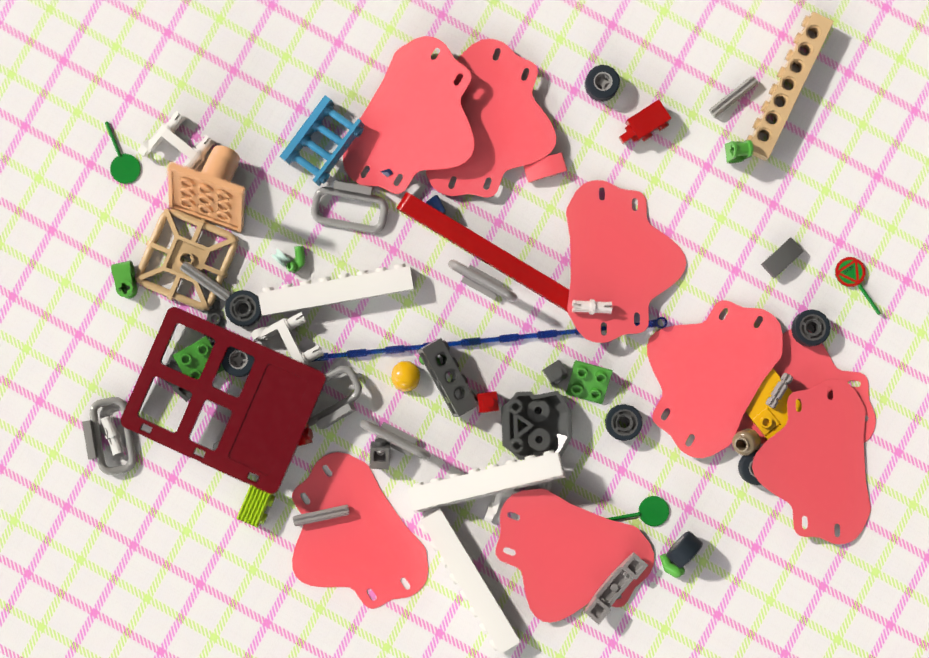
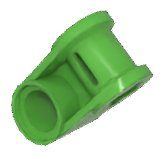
(738, 151)
(124, 276)

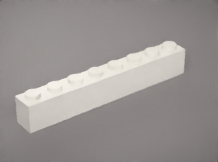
(335, 291)
(487, 482)
(470, 581)

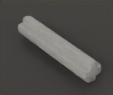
(733, 96)
(205, 281)
(321, 515)

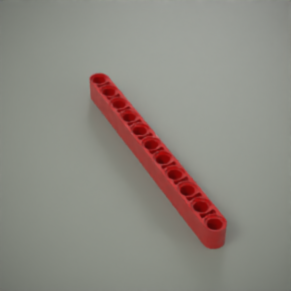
(484, 250)

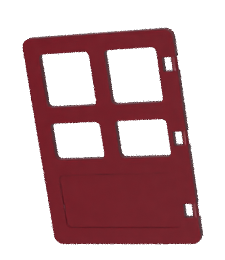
(264, 418)

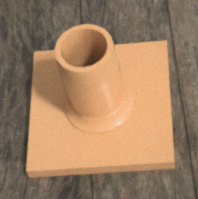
(209, 192)

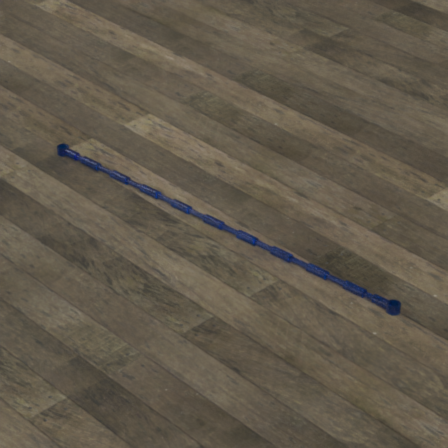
(469, 342)

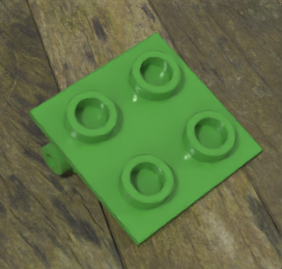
(194, 358)
(588, 382)

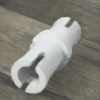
(592, 306)
(112, 435)

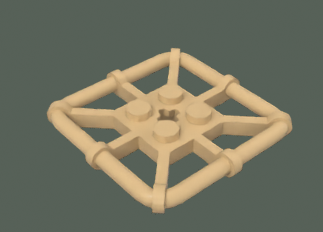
(181, 247)

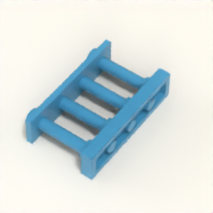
(303, 138)

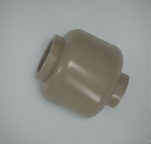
(746, 441)

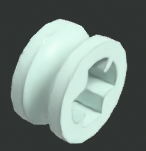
(280, 257)

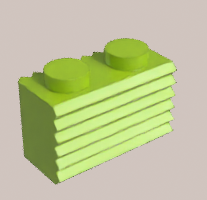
(255, 506)

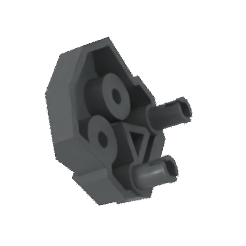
(552, 424)

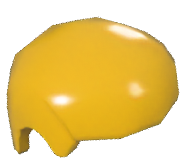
(405, 376)

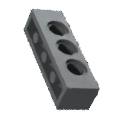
(438, 373)

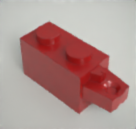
(645, 122)

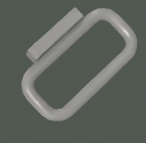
(351, 191)
(482, 282)
(343, 407)
(399, 440)
(94, 442)

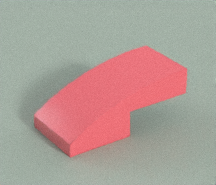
(545, 167)

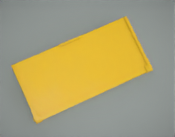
(765, 418)

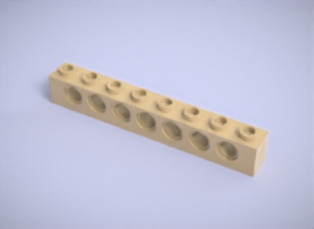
(820, 26)

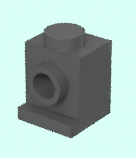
(555, 372)
(377, 459)

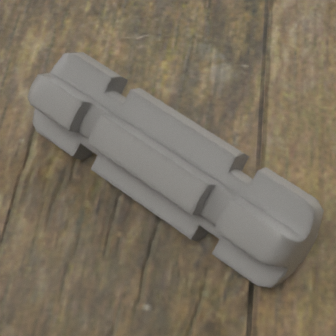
(779, 390)

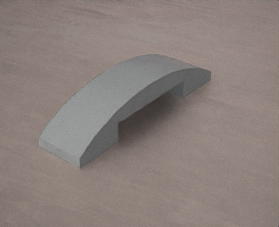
(614, 586)

